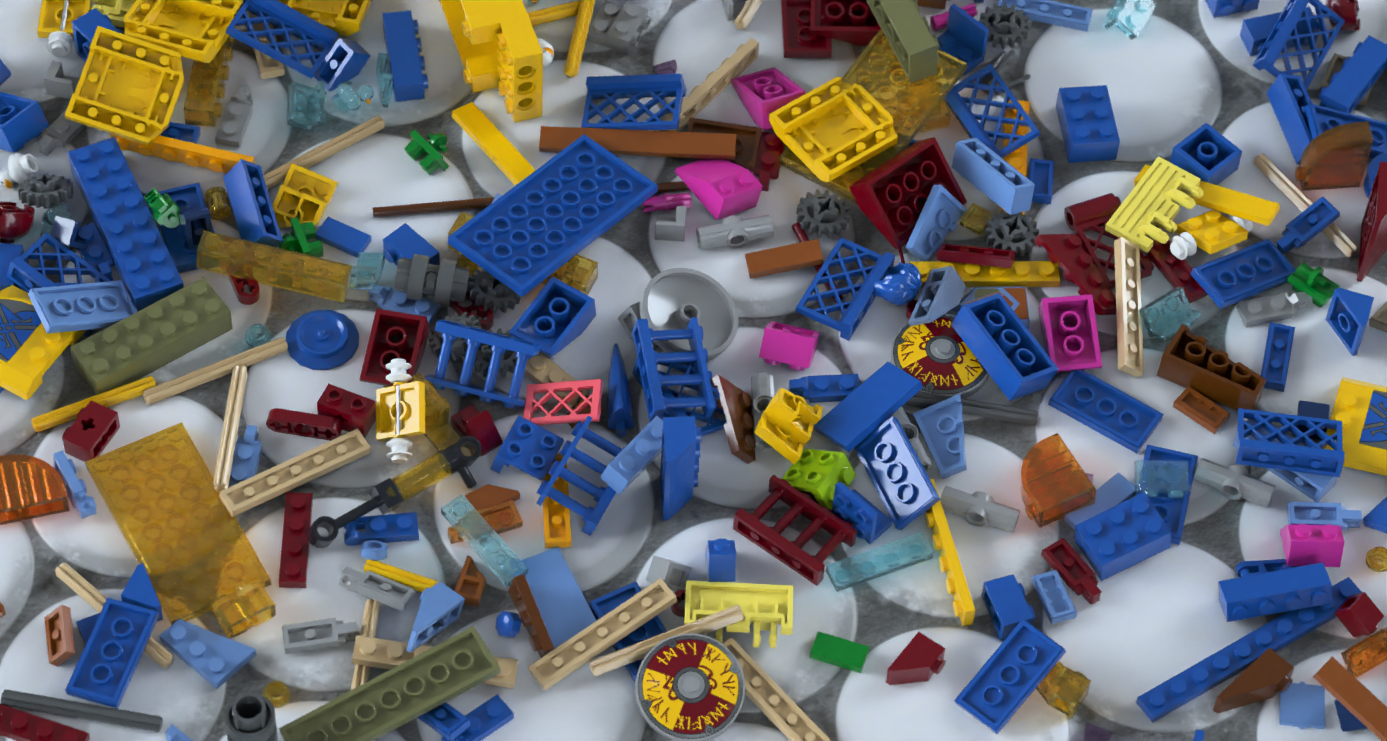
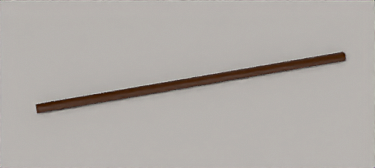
(480, 203)

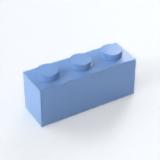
(634, 457)

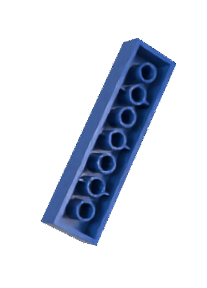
(124, 222)

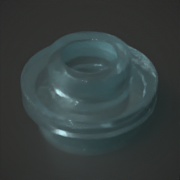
(257, 330)

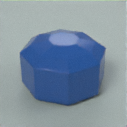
(508, 624)

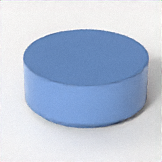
(373, 550)

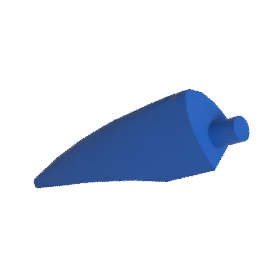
(618, 396)

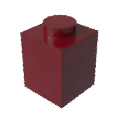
(1359, 615)

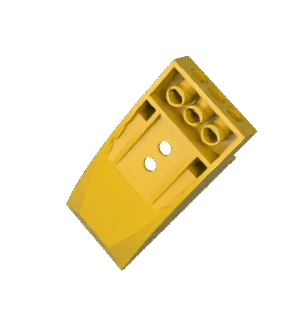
(499, 51)

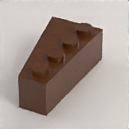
(1210, 372)

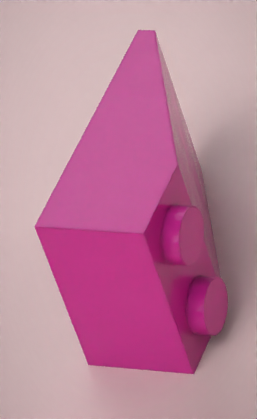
(765, 93)
(721, 186)
(1070, 332)

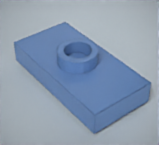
(1054, 597)

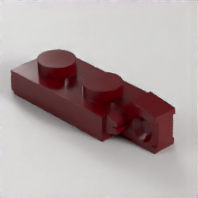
(767, 162)
(1072, 570)

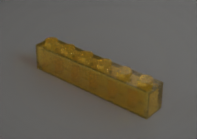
(273, 266)

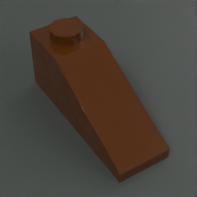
(1257, 683)

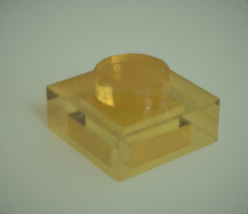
(975, 219)

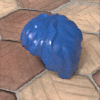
(900, 285)

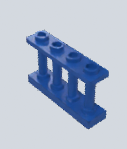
(499, 344)
(654, 381)
(602, 496)

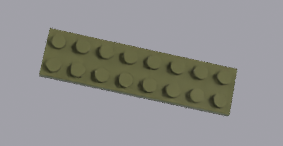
(399, 693)

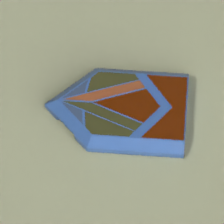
(1014, 296)

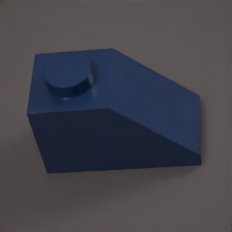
(193, 224)

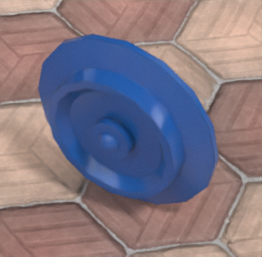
(322, 339)

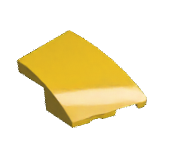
(303, 196)
(788, 423)

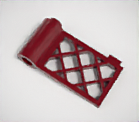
(1092, 216)

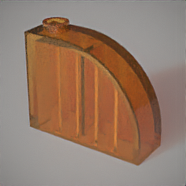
(1335, 158)
(1053, 482)
(29, 489)

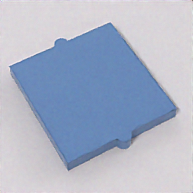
(1302, 706)

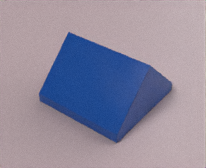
(1349, 317)

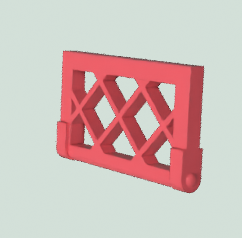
(552, 388)

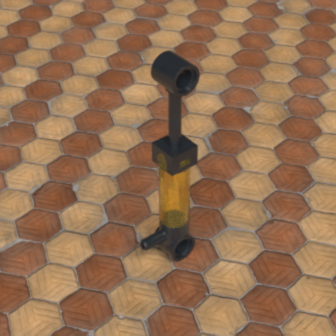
(402, 487)

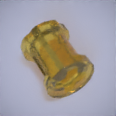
(217, 203)

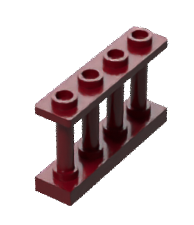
(791, 551)

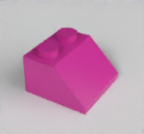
(789, 345)
(1312, 544)

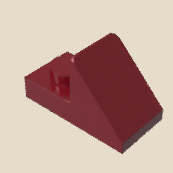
(479, 425)

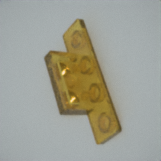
(436, 417)

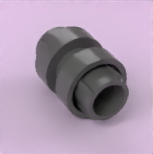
(414, 279)
(250, 719)

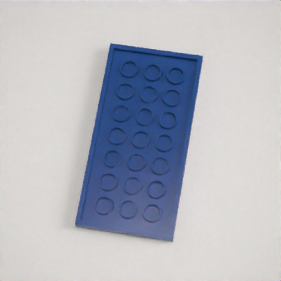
(552, 215)

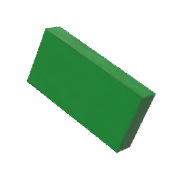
(839, 652)

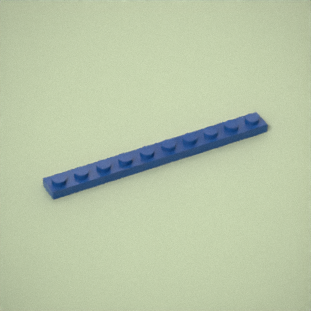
(1241, 654)

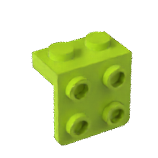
(819, 473)

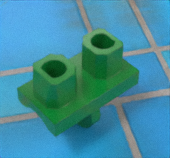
(434, 158)
(163, 208)
(298, 239)
(1313, 283)

